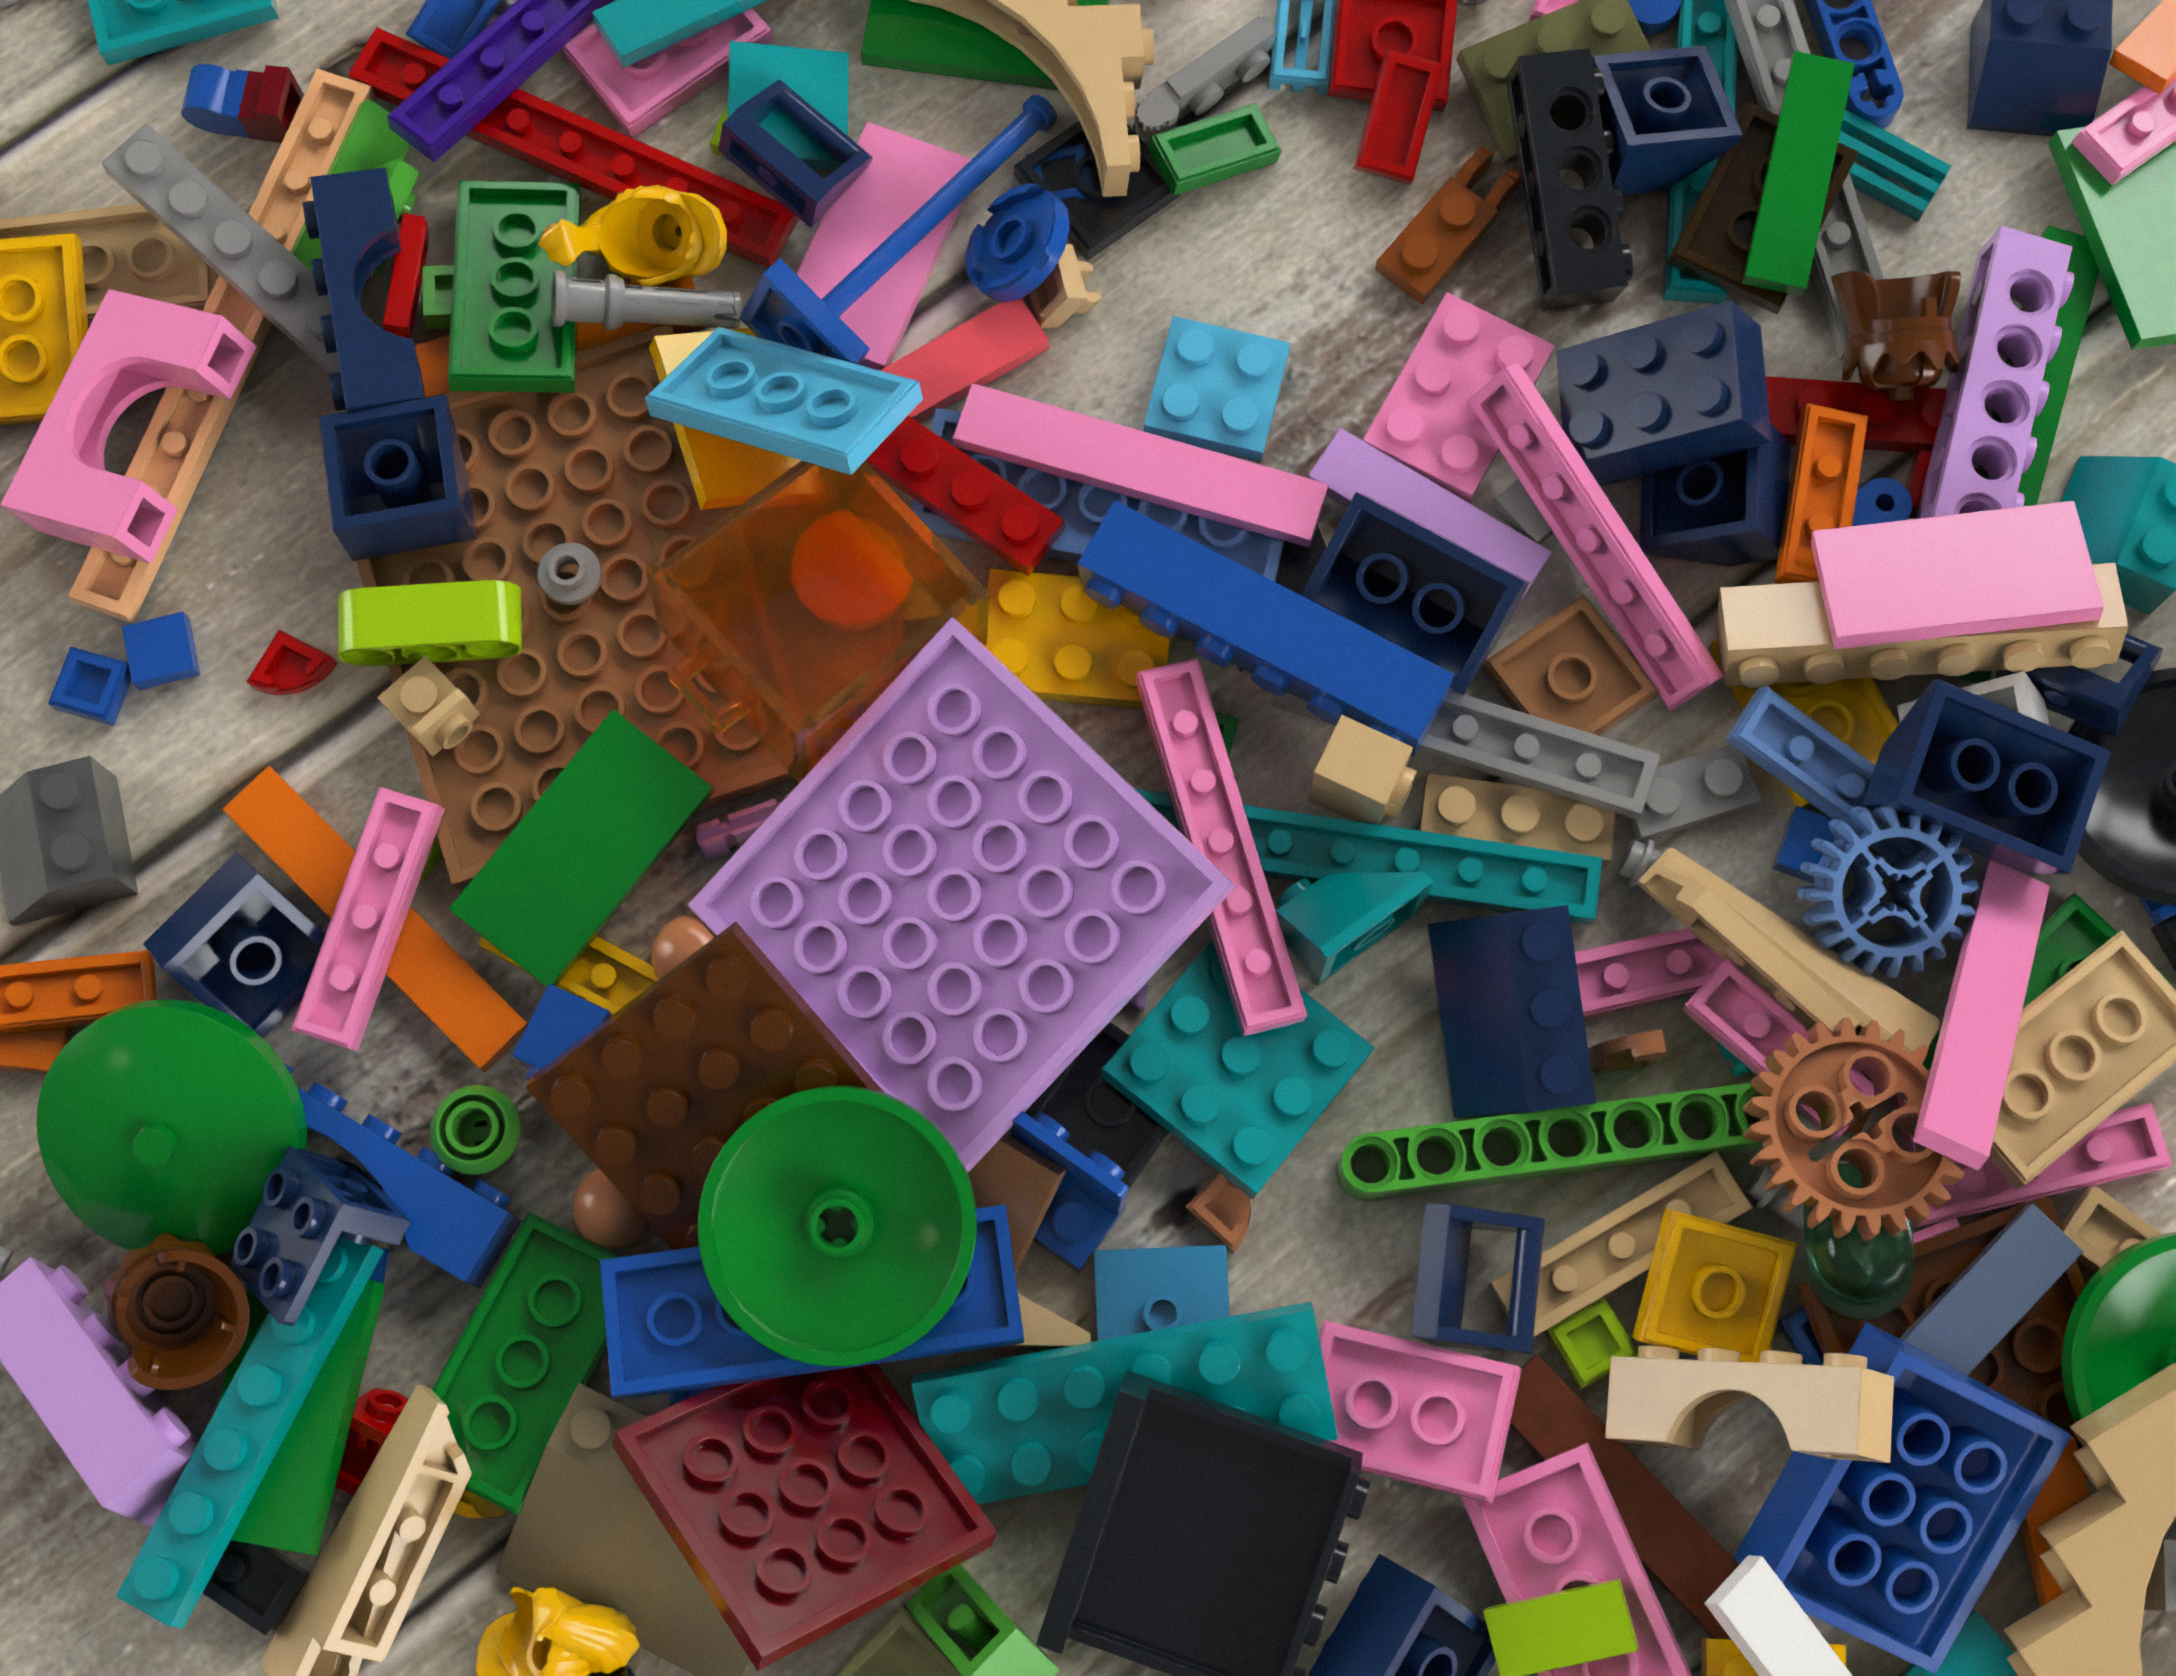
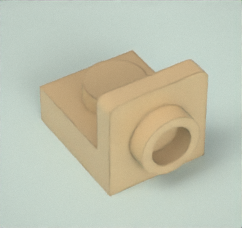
(430, 707)

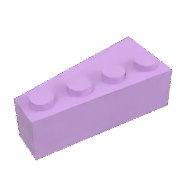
(78, 1382)

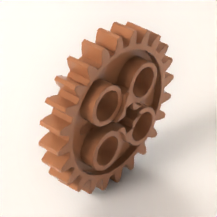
(1818, 1075)

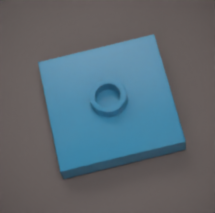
(1159, 1288)

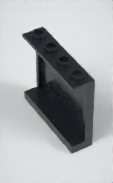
(1204, 1538)

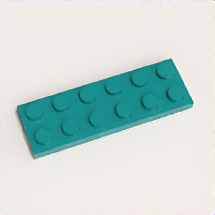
(1042, 1415)

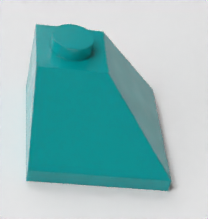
(1346, 915)

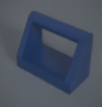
(777, 167)
(2092, 697)
(1444, 1276)

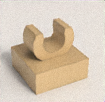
(1064, 291)

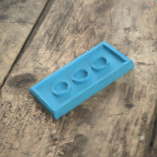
(785, 399)

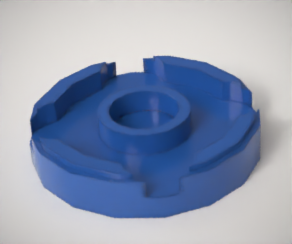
(1017, 243)

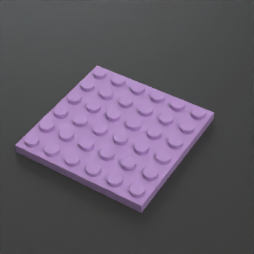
(964, 891)

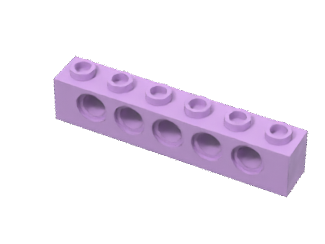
(2037, 277)

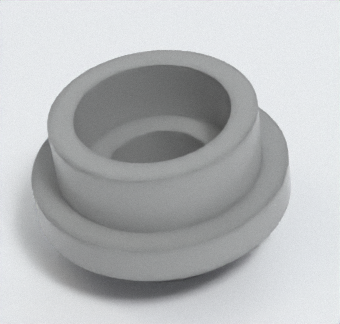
(577, 588)

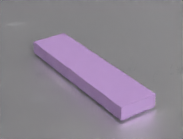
(1356, 466)

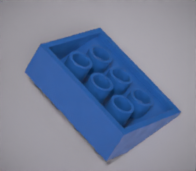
(1913, 1540)

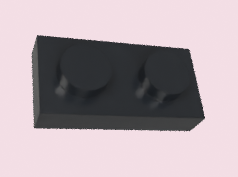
(256, 1585)

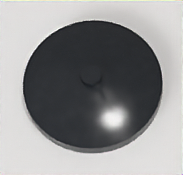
(2134, 812)

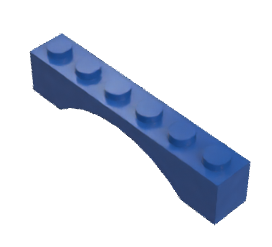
(449, 1222)

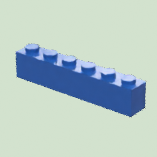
(1261, 627)

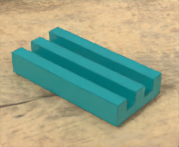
(1894, 159)

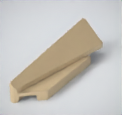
(1780, 956)
(377, 1550)

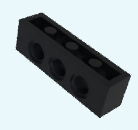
(1564, 271)

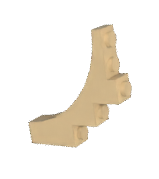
(1090, 56)
(2108, 1541)

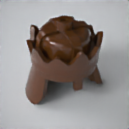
(1898, 330)
(177, 1313)

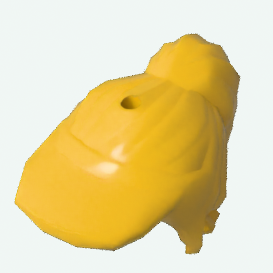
(645, 236)
(580, 1636)

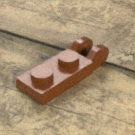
(1446, 229)

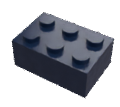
(1665, 393)

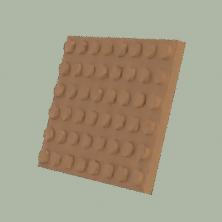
(545, 476)

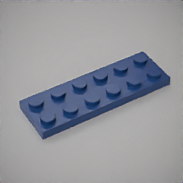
(677, 1337)

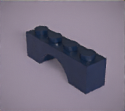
(357, 233)

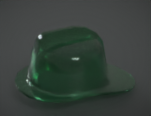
(1858, 1275)

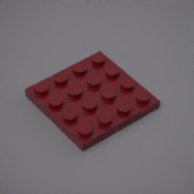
(802, 1501)

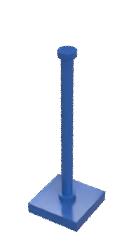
(791, 312)

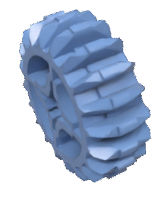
(1923, 927)

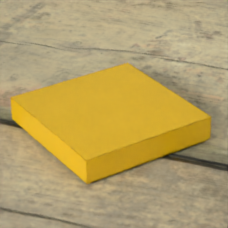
(1713, 1287)

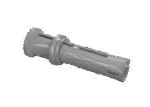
(613, 303)

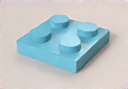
(1217, 388)

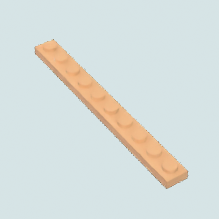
(190, 421)

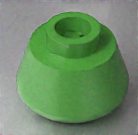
(457, 1129)

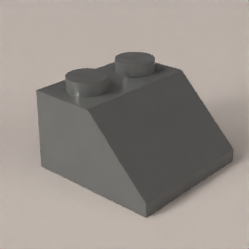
(63, 841)

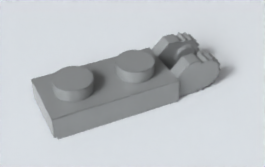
(1203, 80)

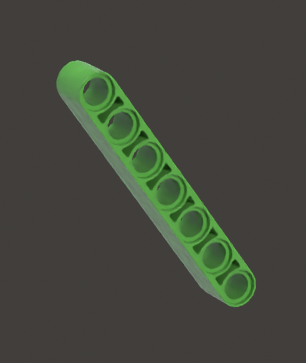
(1532, 1152)

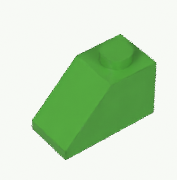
(976, 1628)

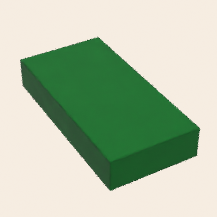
(1214, 149)

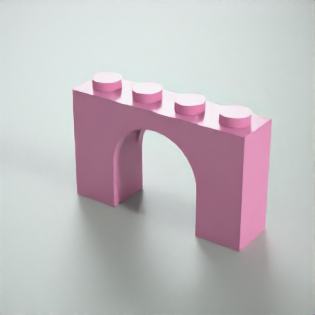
(124, 355)

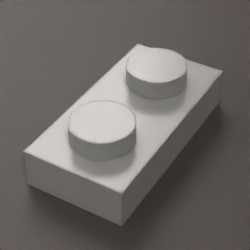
(1696, 793)

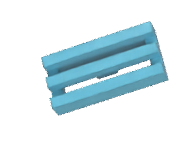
(1299, 75)

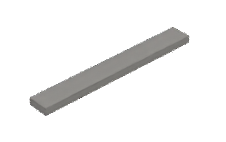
(1767, 39)

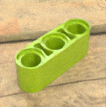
(431, 621)

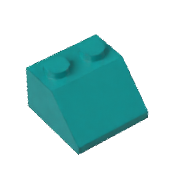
(2129, 521)

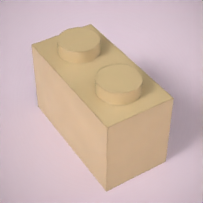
(1362, 774)

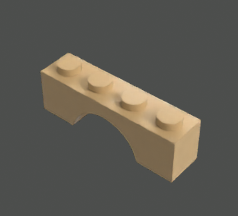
(1824, 1409)

